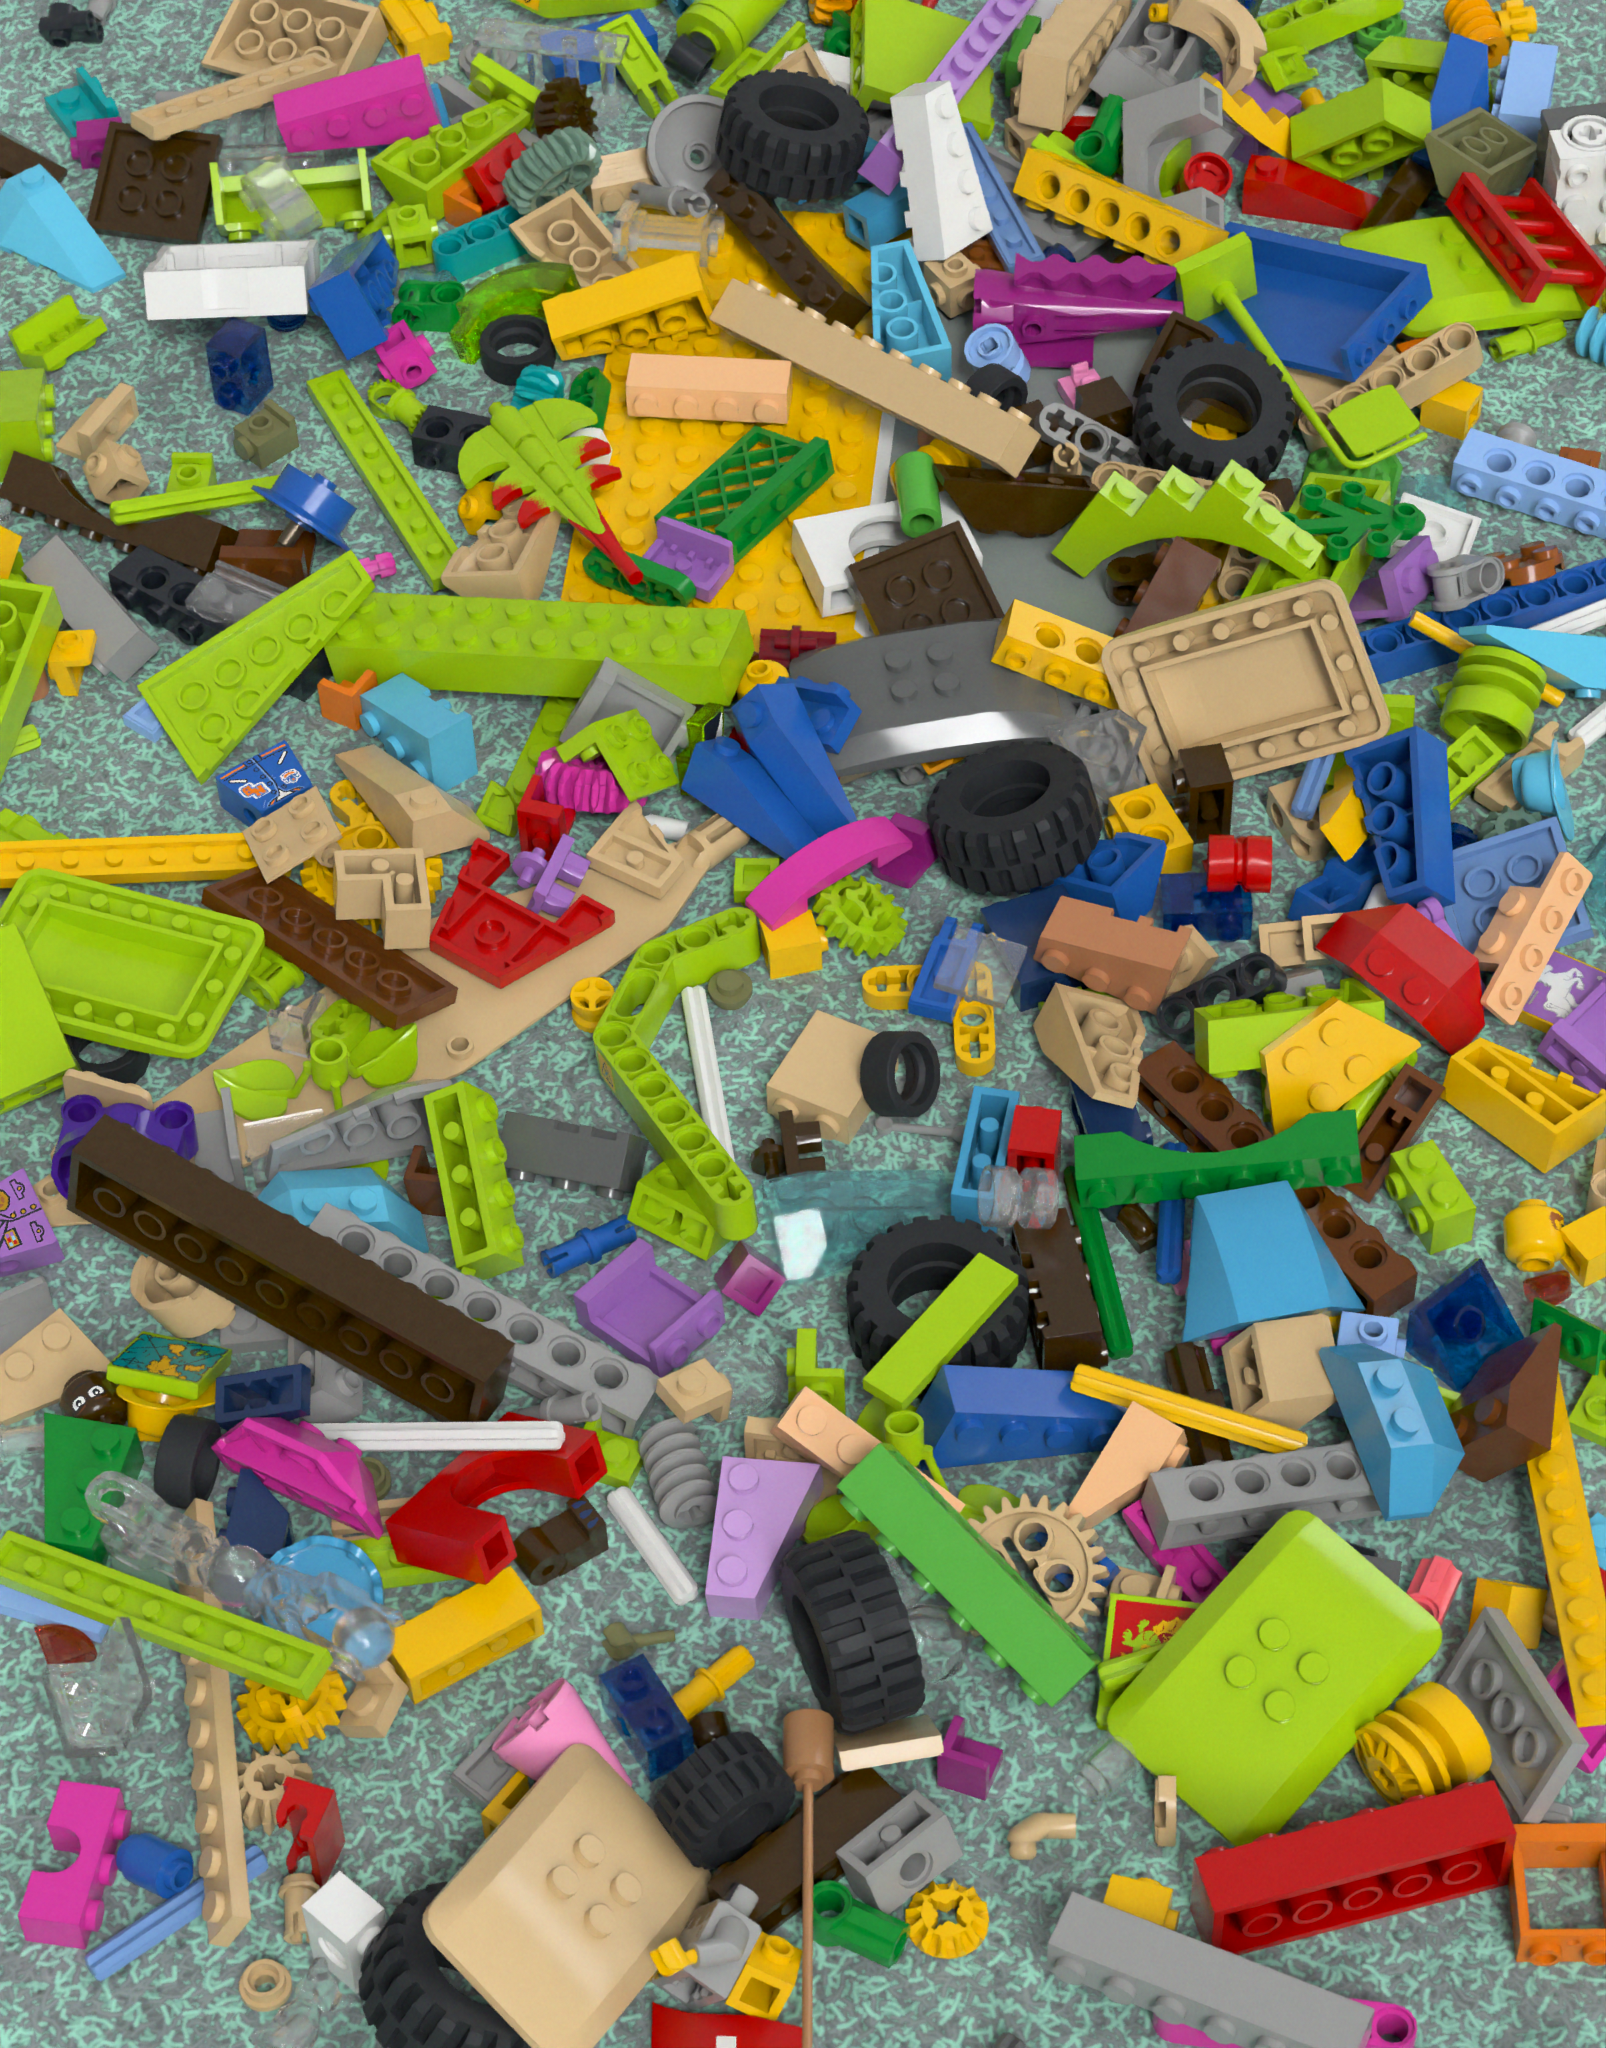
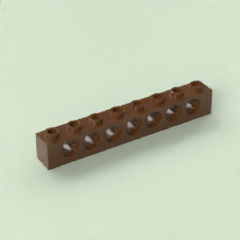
(1211, 1120)

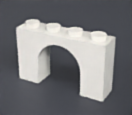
(830, 541)

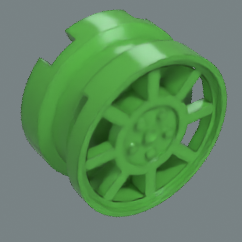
(1373, 35)

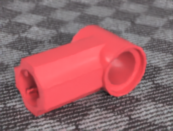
(1435, 1585)

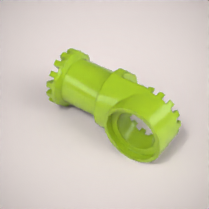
(401, 406)

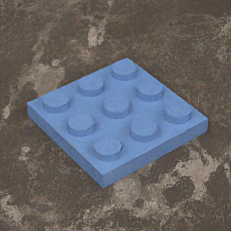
(1494, 864)

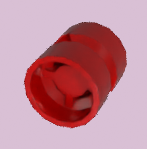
(1206, 171)
(1239, 863)

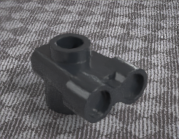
(69, 25)

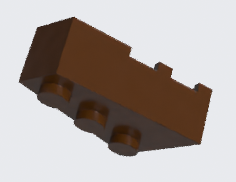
(1176, 587)

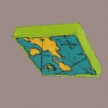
(169, 1365)

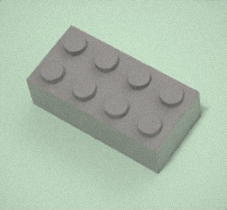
(1163, 44)

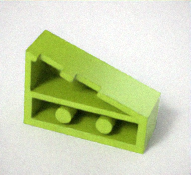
(1410, 64)

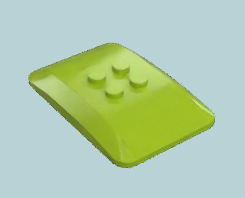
(1462, 278)
(131, 962)
(1274, 1678)

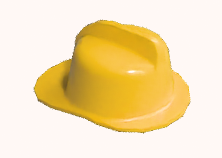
(153, 1410)

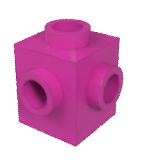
(405, 356)

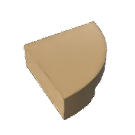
(1165, 1811)

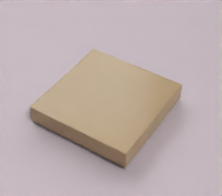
(889, 1744)

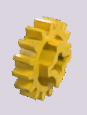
(284, 1719)

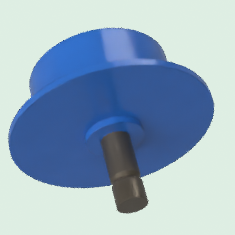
(309, 506)

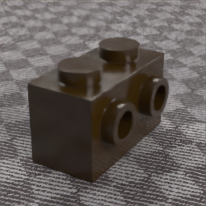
(1203, 791)

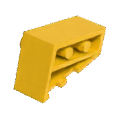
(1523, 1106)

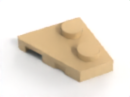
(637, 854)

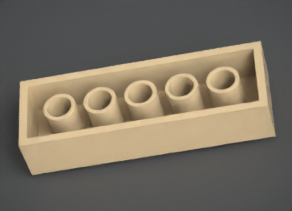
(1066, 59)

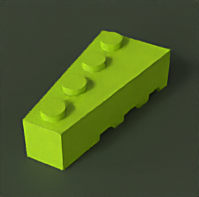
(1235, 1031)

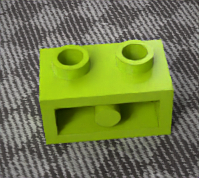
(1430, 1197)

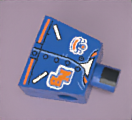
(262, 784)

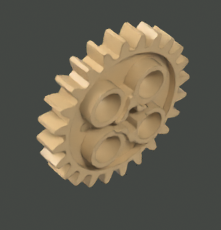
(1065, 1552)

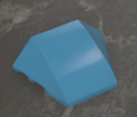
(1258, 1263)

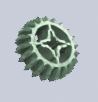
(551, 168)

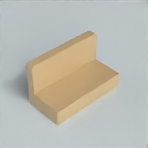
(101, 421)

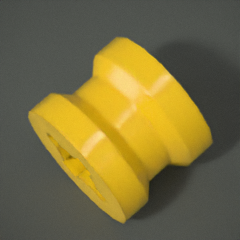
(585, 997)

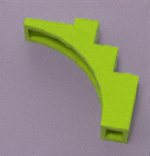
(1182, 508)

